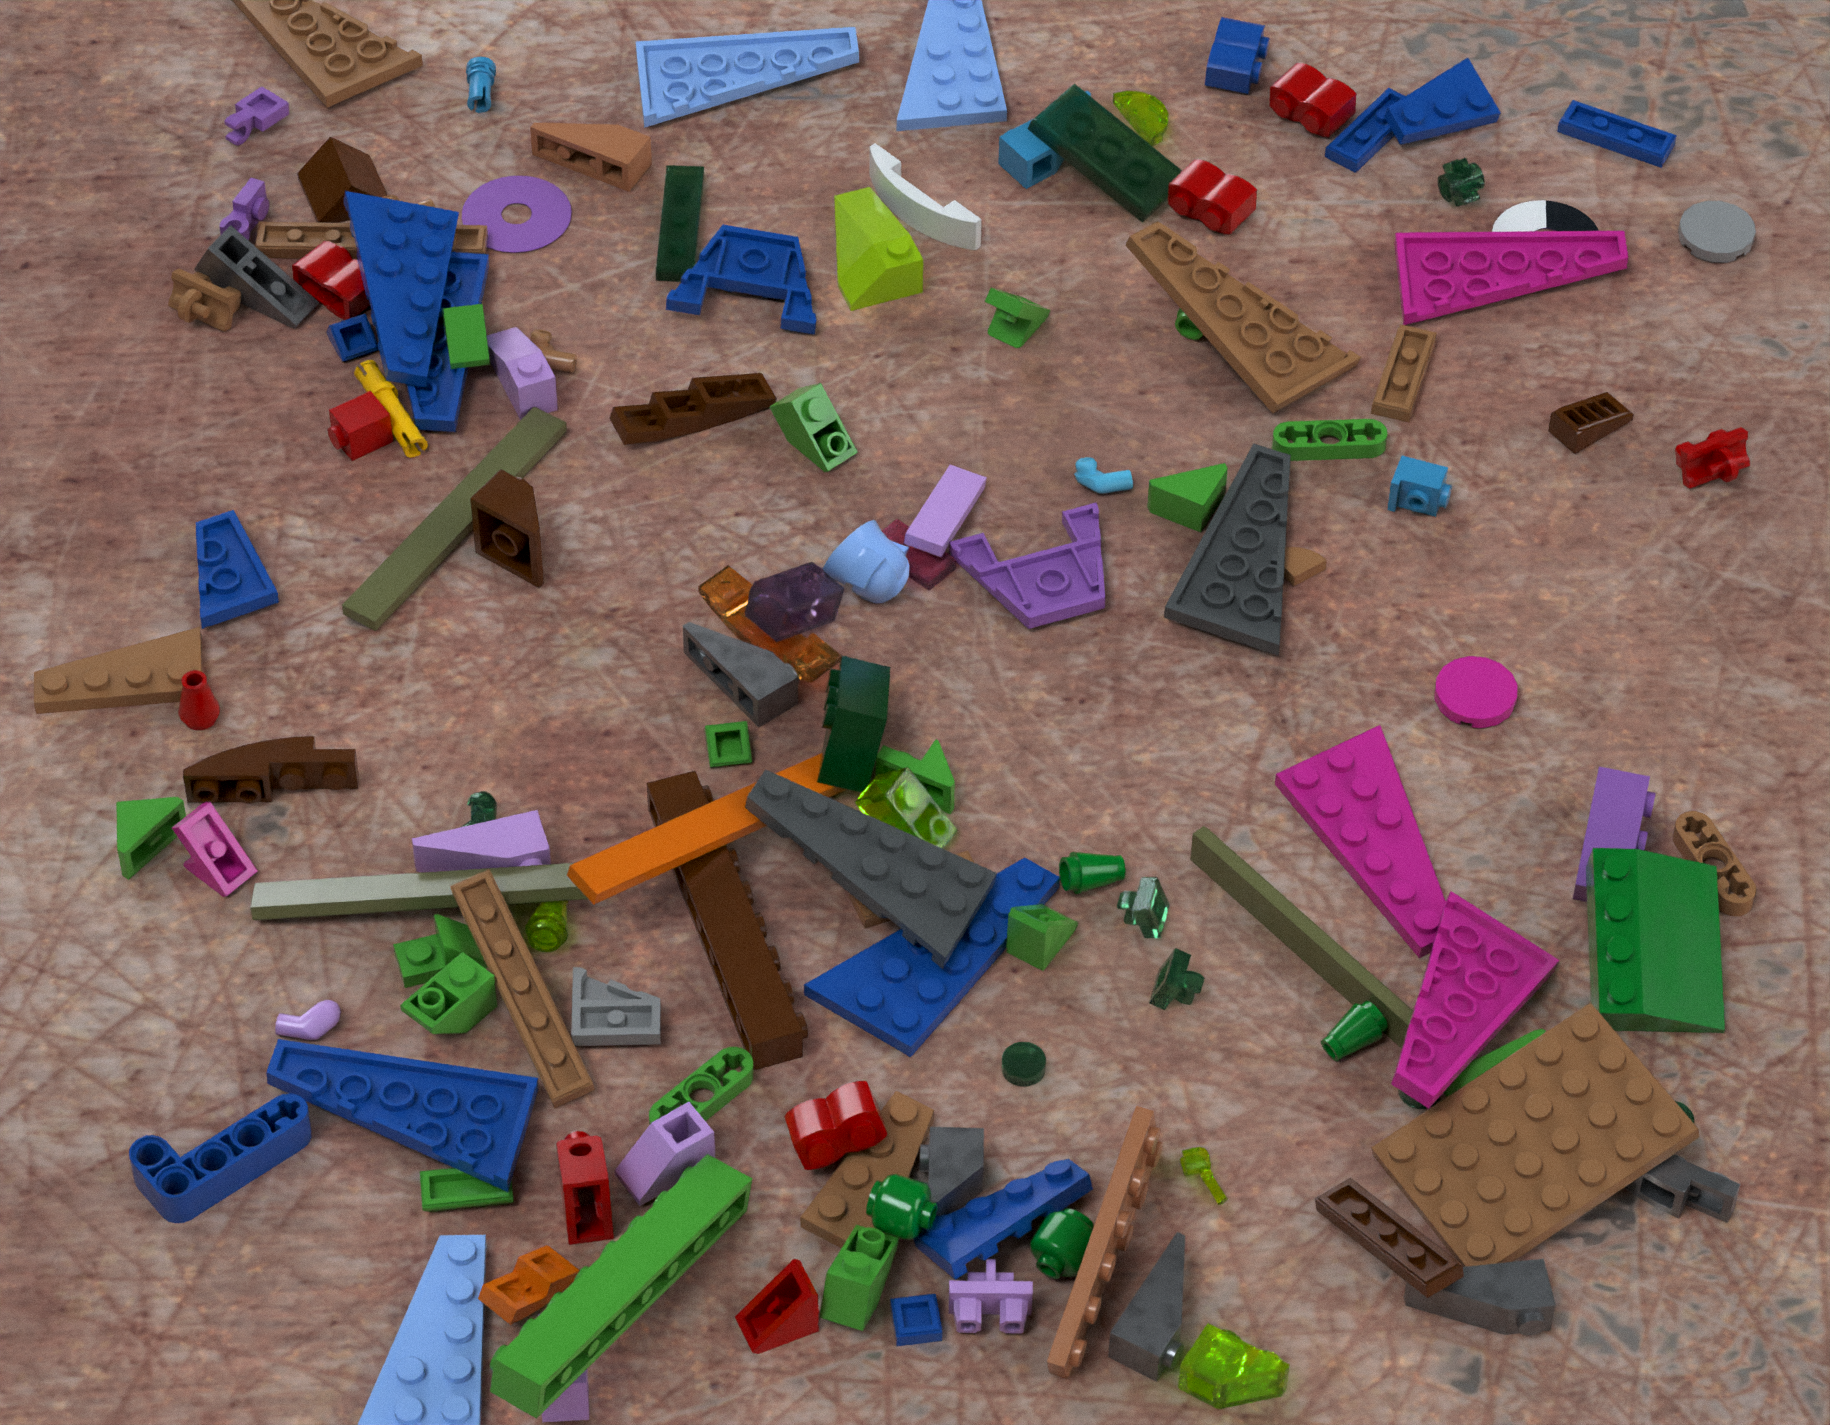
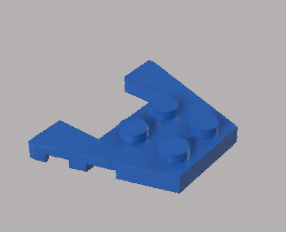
(750, 264)

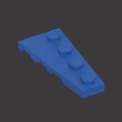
(1008, 1212)

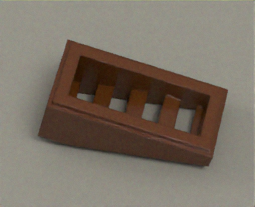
(1576, 437)

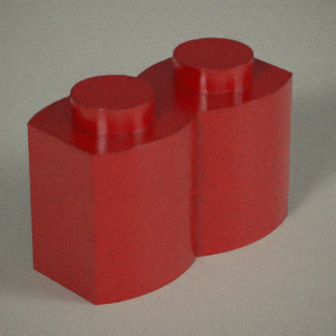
(1312, 99)
(1212, 196)
(332, 279)
(832, 1126)

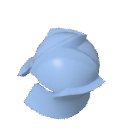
(870, 564)

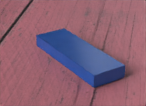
(1616, 133)
(1364, 135)

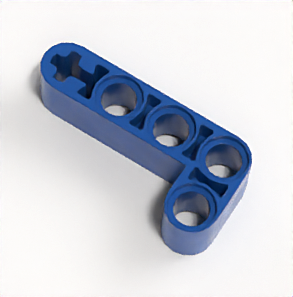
(273, 1129)

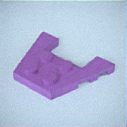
(1044, 583)

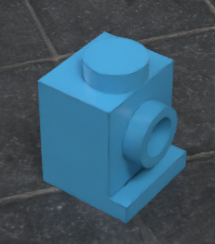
(1419, 487)

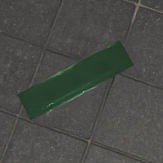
(679, 222)

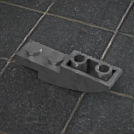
(1682, 1183)

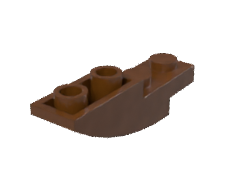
(257, 768)

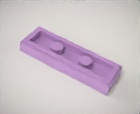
(945, 510)

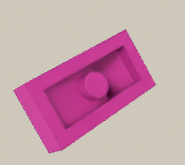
(213, 850)

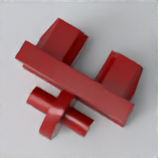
(1714, 458)

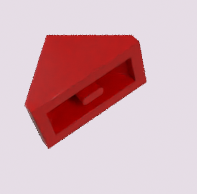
(781, 1310)

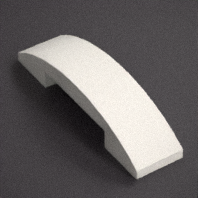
(946, 224)

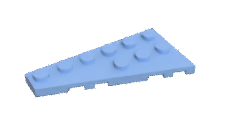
(952, 70)
(709, 71)
(438, 1350)

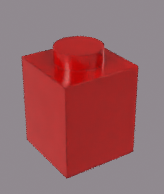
(360, 426)

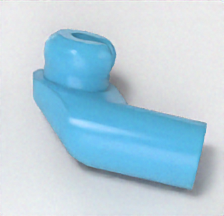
(1101, 482)

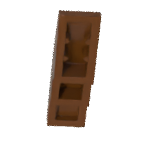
(703, 406)

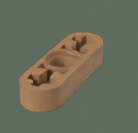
(1715, 846)

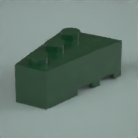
(853, 722)

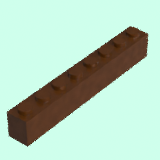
(732, 934)

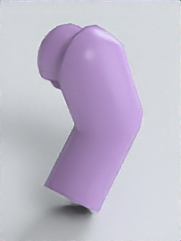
(310, 1025)

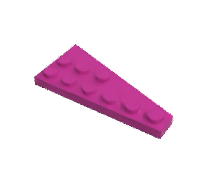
(1471, 269)
(1366, 822)
(1468, 993)

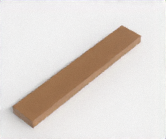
(297, 239)
(522, 988)

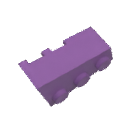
(1615, 817)

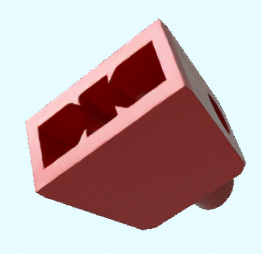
(584, 1167)

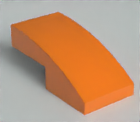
(529, 1286)

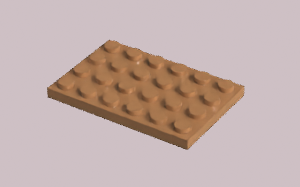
(1535, 1141)

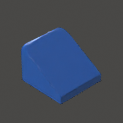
(352, 338)

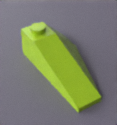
(873, 252)

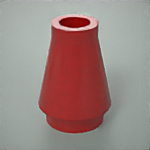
(197, 702)

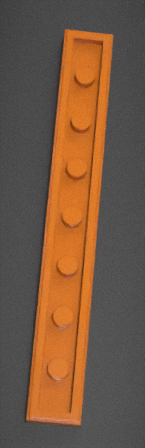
(681, 839)

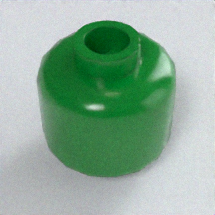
(901, 1206)
(1061, 1243)

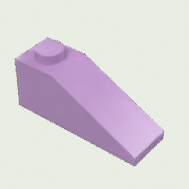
(522, 371)
(489, 844)

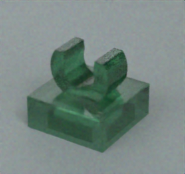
(1145, 907)
(1175, 981)

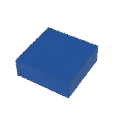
(916, 1319)

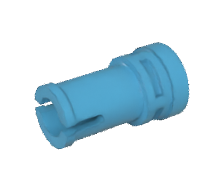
(480, 78)

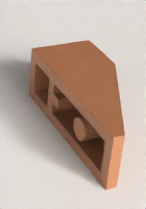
(596, 150)

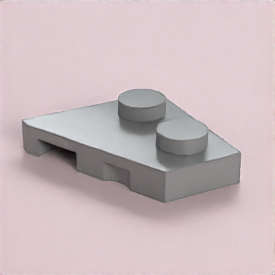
(612, 1013)

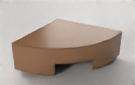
(1302, 564)

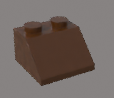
(508, 526)

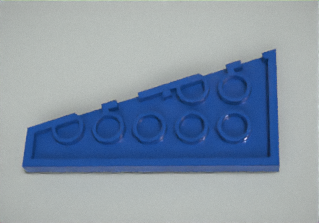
(439, 402)
(905, 995)

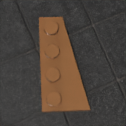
(121, 677)
(845, 1195)

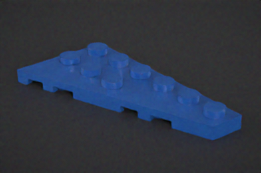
(404, 273)
(434, 1108)

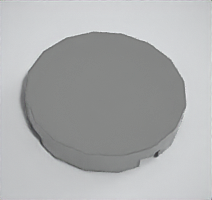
(1716, 231)

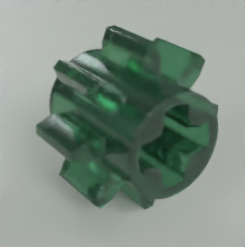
(1461, 182)

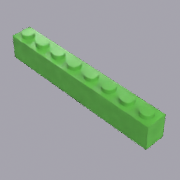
(619, 1286)

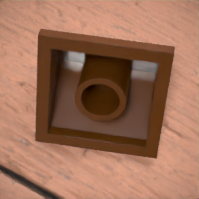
(331, 173)

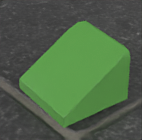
(728, 744)

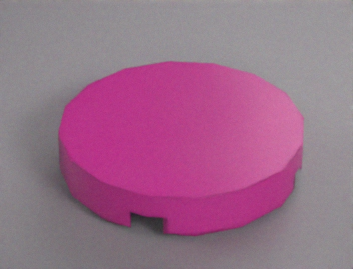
(1475, 691)

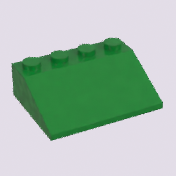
(1654, 942)

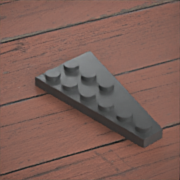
(1239, 565)
(884, 868)

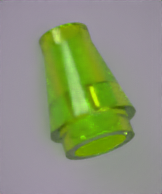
(548, 926)

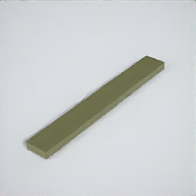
(449, 522)
(405, 891)
(1297, 931)

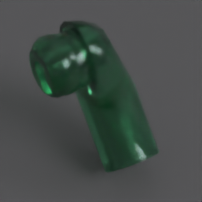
(482, 808)

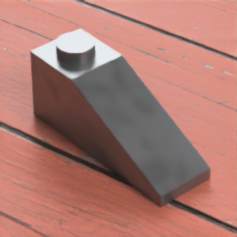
(262, 283)
(744, 672)
(1495, 1297)
(1150, 1326)

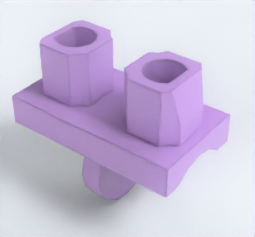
(990, 1294)

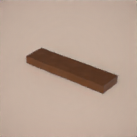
(1389, 1237)

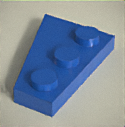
(1443, 106)
(229, 571)

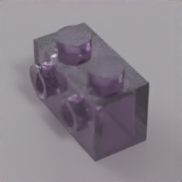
(794, 601)

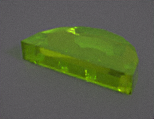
(1144, 114)

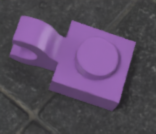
(257, 110)
(248, 208)

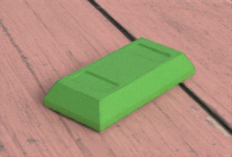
(457, 1190)

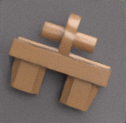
(200, 299)

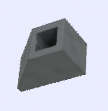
(954, 1166)

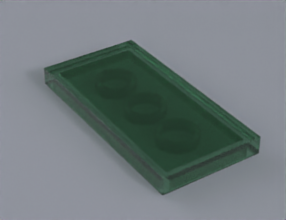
(1106, 151)

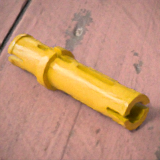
(387, 394)

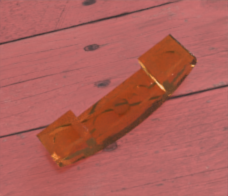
(728, 597)

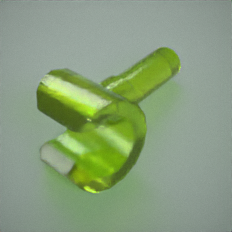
(1197, 1161)

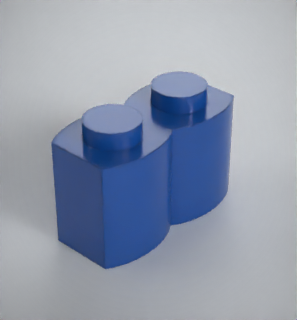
(1236, 55)

